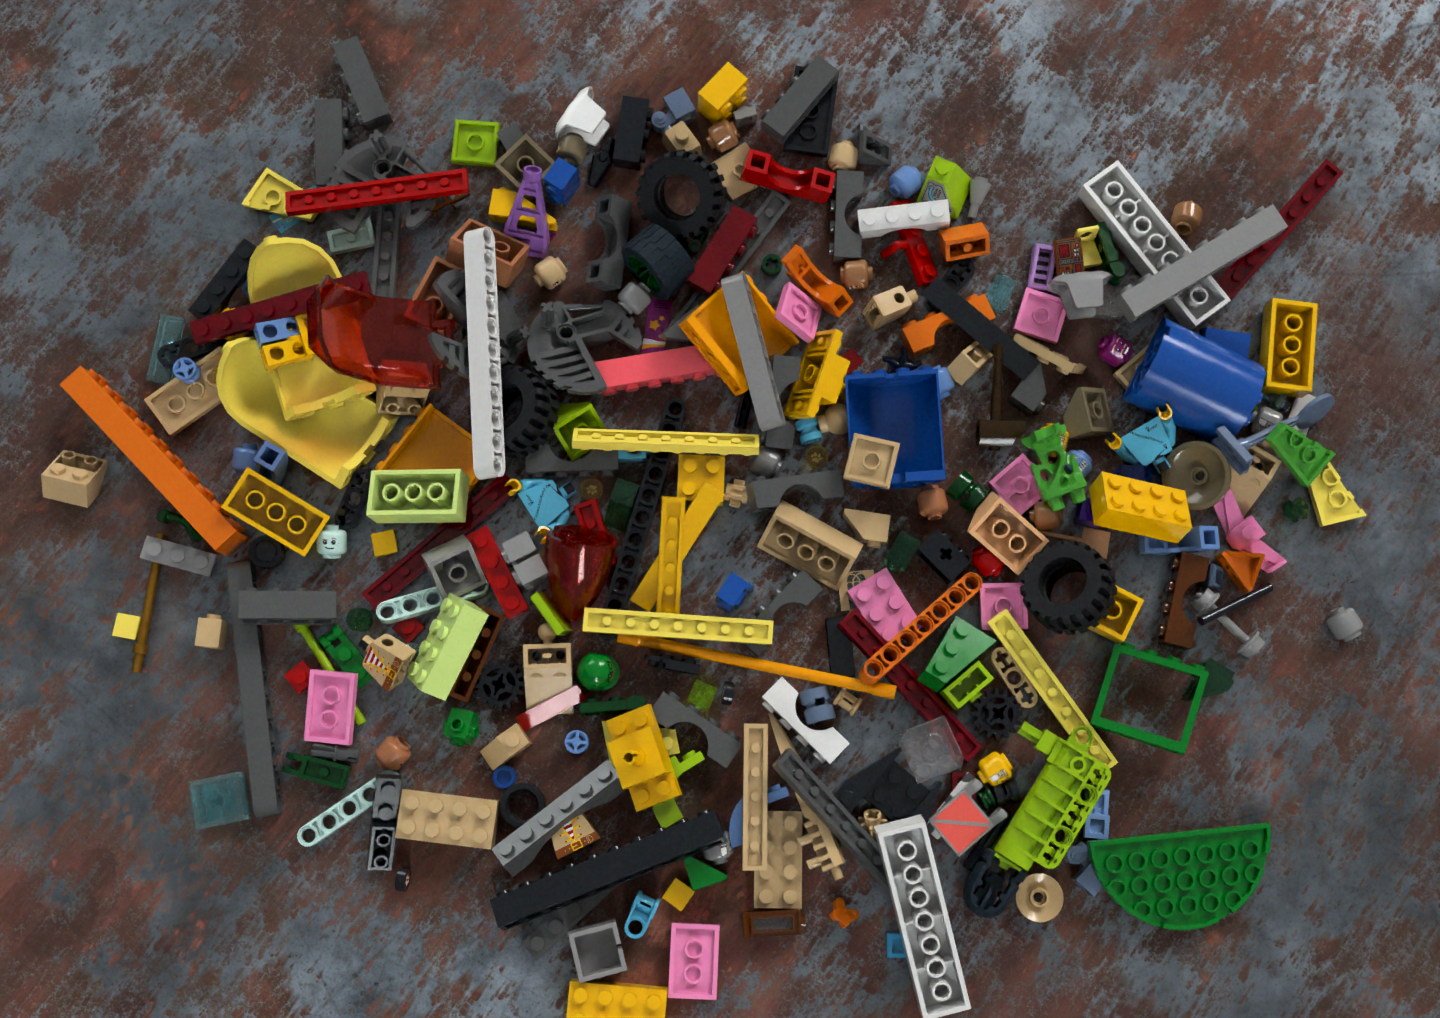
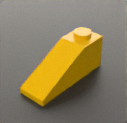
(501, 205)

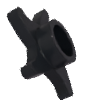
(901, 361)

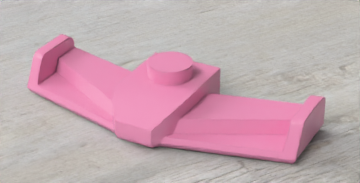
(1245, 533)

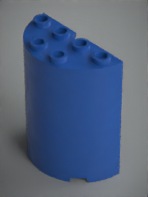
(1198, 380)
(901, 410)

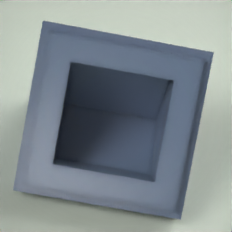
(1213, 578)

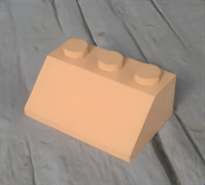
(1006, 533)

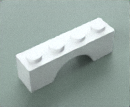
(921, 215)
(825, 743)

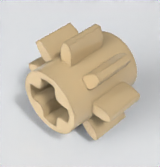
(736, 493)
(872, 818)

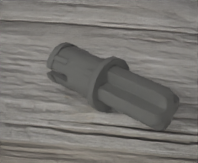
(336, 752)

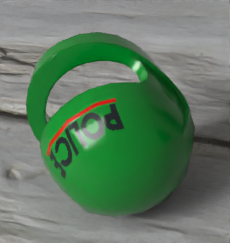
(598, 672)

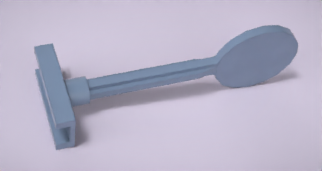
(1237, 450)

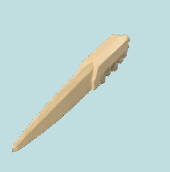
(823, 840)

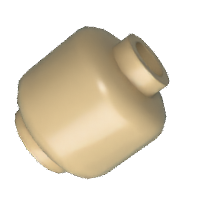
(843, 156)
(550, 272)

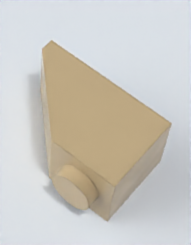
(968, 362)
(868, 526)
(505, 746)

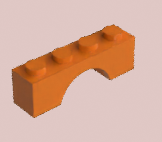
(919, 336)

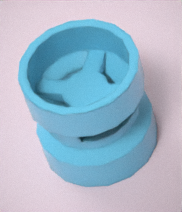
(809, 431)

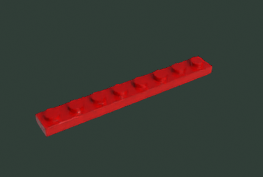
(377, 192)

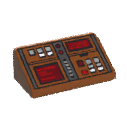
(1068, 256)

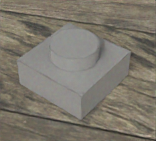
(744, 116)

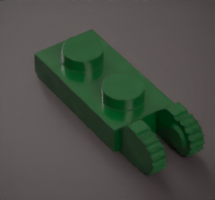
(1109, 255)
(614, 705)
(319, 770)

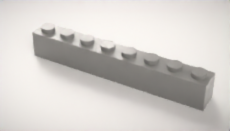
(1201, 263)

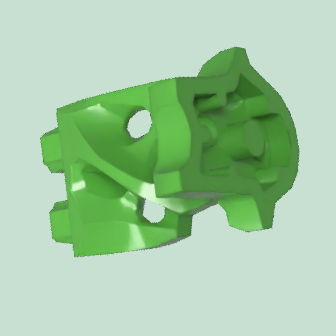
(1059, 484)

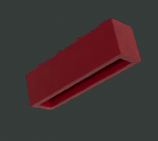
(722, 251)

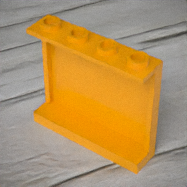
(713, 335)
(432, 444)

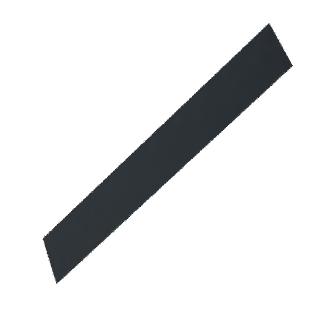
(979, 327)

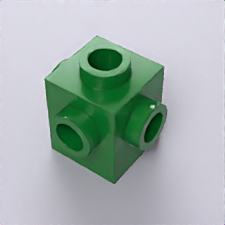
(461, 727)

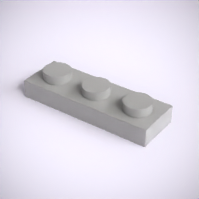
(178, 556)

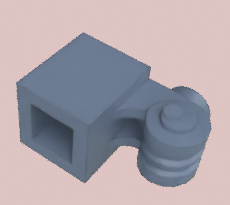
(678, 109)
(1085, 876)

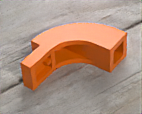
(814, 284)

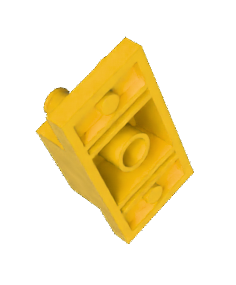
(819, 377)
(642, 758)

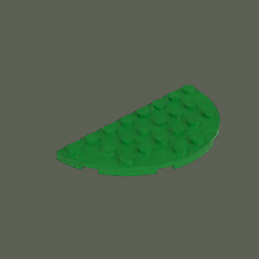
(1182, 875)

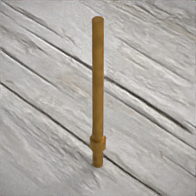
(141, 649)

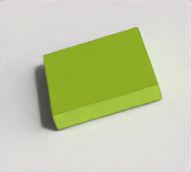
(475, 143)
(551, 614)

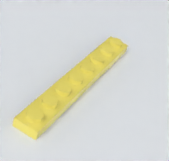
(665, 441)
(678, 626)
(1047, 684)

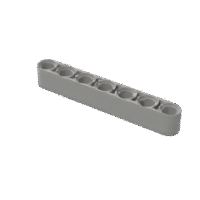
(753, 352)

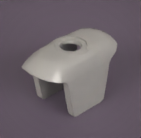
(1080, 292)

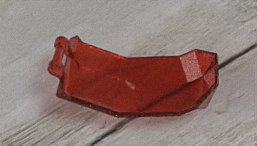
(375, 336)

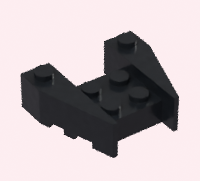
(889, 790)

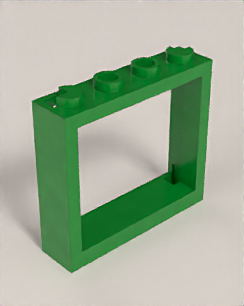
(1136, 734)

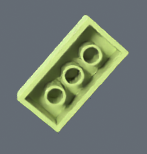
(418, 496)
(447, 646)

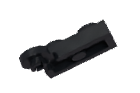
(666, 662)

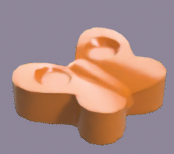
(842, 914)

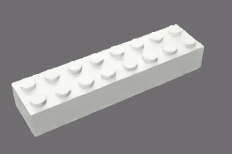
(1148, 239)
(922, 917)

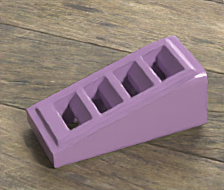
(1033, 266)

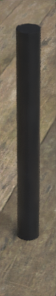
(1234, 604)

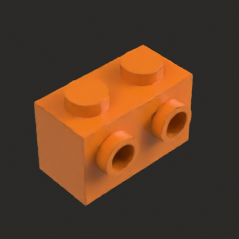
(964, 241)

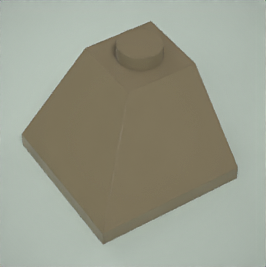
(522, 154)
(1088, 414)

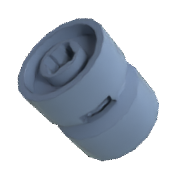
(817, 713)

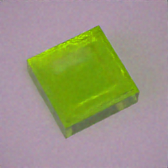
(702, 694)

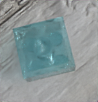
(220, 800)

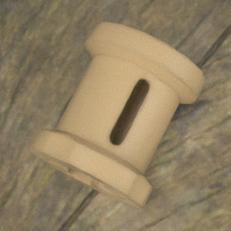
(845, 705)

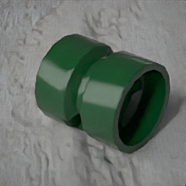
(965, 483)

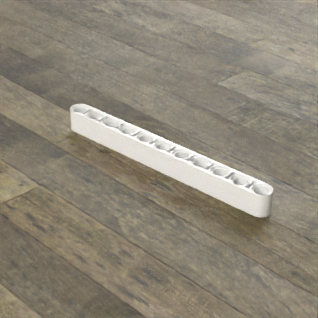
(484, 354)

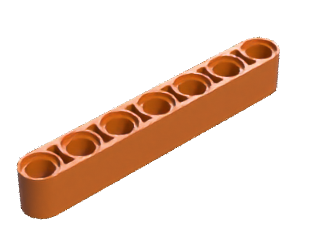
(916, 637)

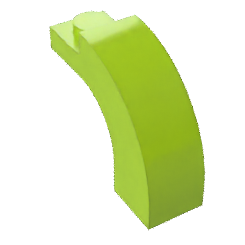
(668, 811)

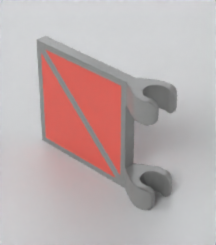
(963, 821)

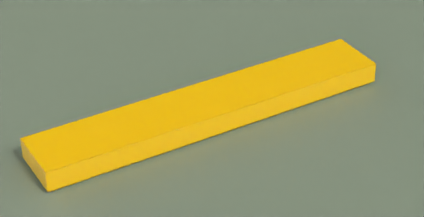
(695, 520)
(670, 554)

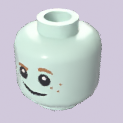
(331, 542)

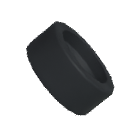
(507, 795)

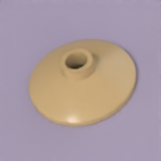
(1050, 902)

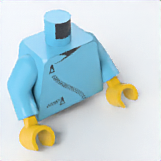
(1148, 442)
(544, 501)

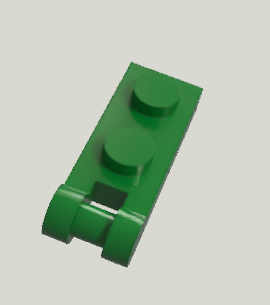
(346, 654)

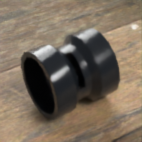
(1006, 793)

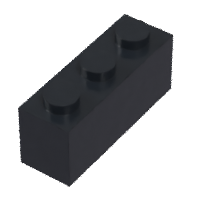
(632, 133)

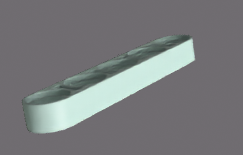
(422, 606)
(338, 813)

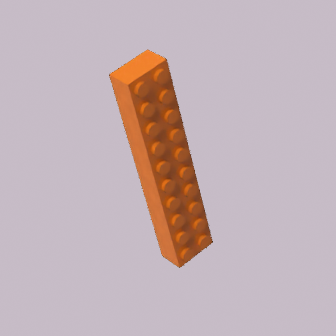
(155, 460)

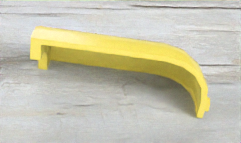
(281, 268)
(326, 443)

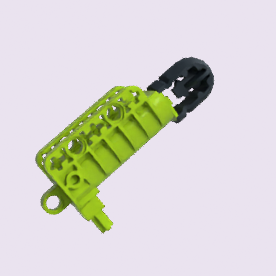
(1040, 818)

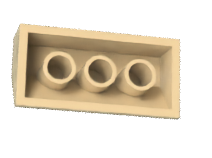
(809, 545)

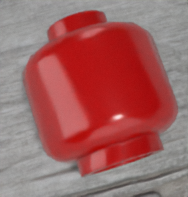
(986, 562)

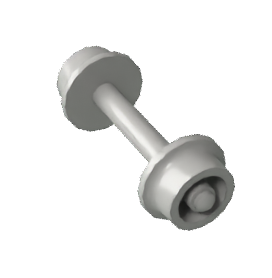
(1249, 644)

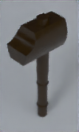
(997, 431)

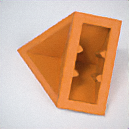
(1241, 568)

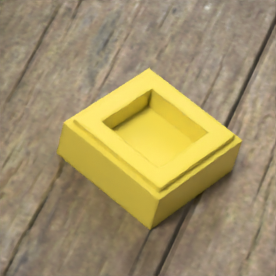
(126, 626)

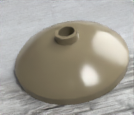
(1187, 463)

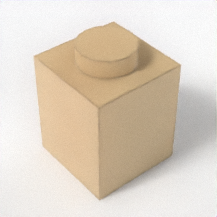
(211, 632)

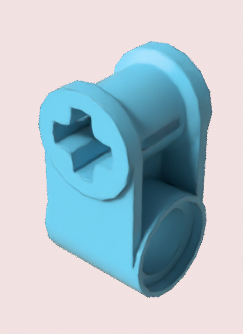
(641, 913)

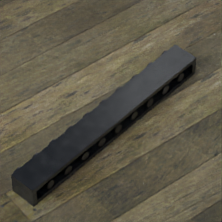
(608, 870)

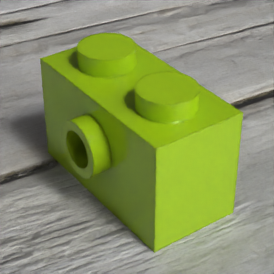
(966, 685)

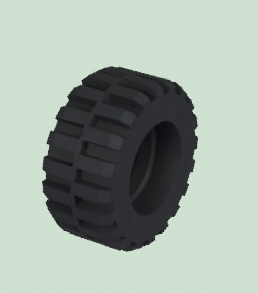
(708, 184)
(537, 412)
(1087, 607)

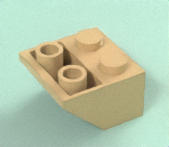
(400, 400)
(74, 478)

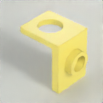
(1090, 252)

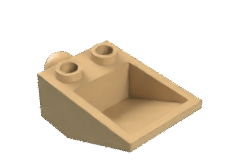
(1251, 484)
(549, 674)

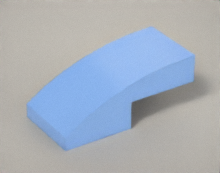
(1098, 820)

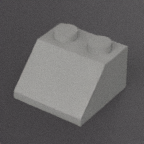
(454, 567)

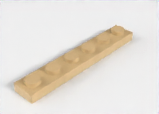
(755, 797)

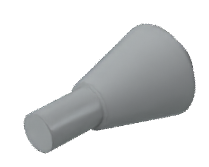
(978, 190)

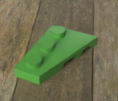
(1299, 454)

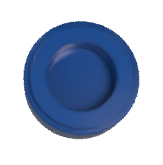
(504, 777)

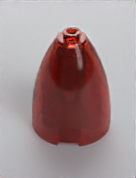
(577, 567)

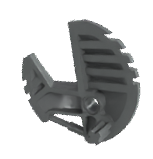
(368, 163)
(452, 292)
(567, 360)

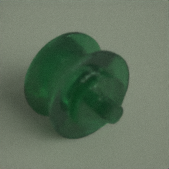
(1296, 509)
(359, 619)

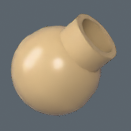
(834, 419)

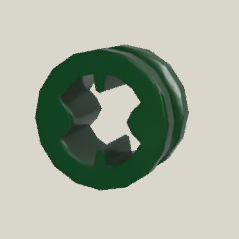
(774, 259)
(986, 798)

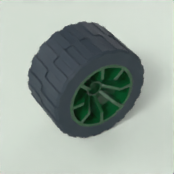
(658, 261)

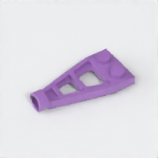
(538, 240)

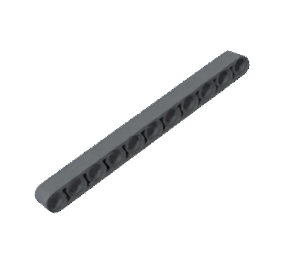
(255, 698)

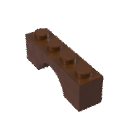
(1176, 629)

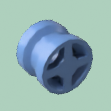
(184, 365)
(577, 742)

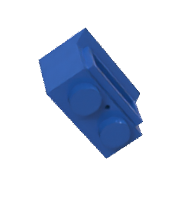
(733, 593)

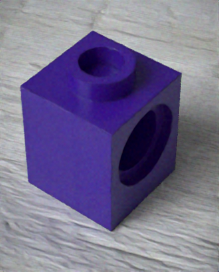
(1084, 515)

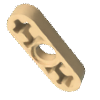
(1010, 687)

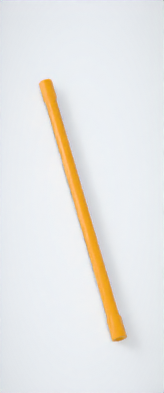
(879, 689)

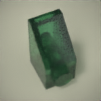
(621, 504)
(901, 552)
(1218, 681)

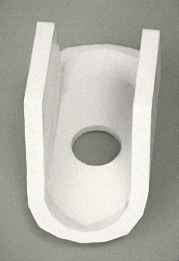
(584, 118)

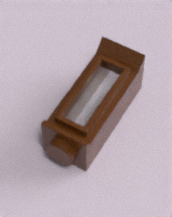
(773, 922)

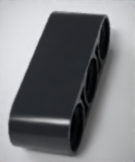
(839, 649)

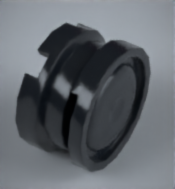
(267, 552)

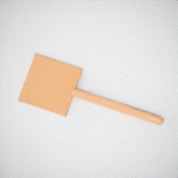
(1094, 538)

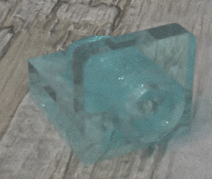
(1001, 291)

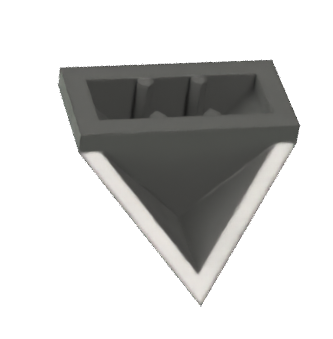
(873, 149)

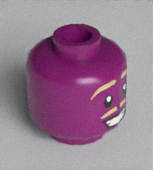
(1114, 350)

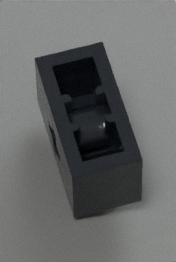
(949, 567)

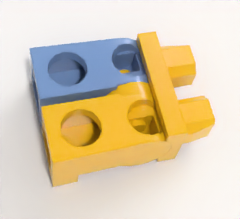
(283, 341)

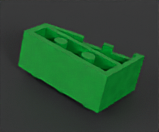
(954, 652)

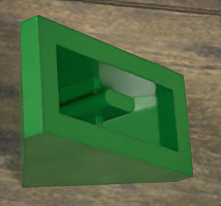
(702, 874)

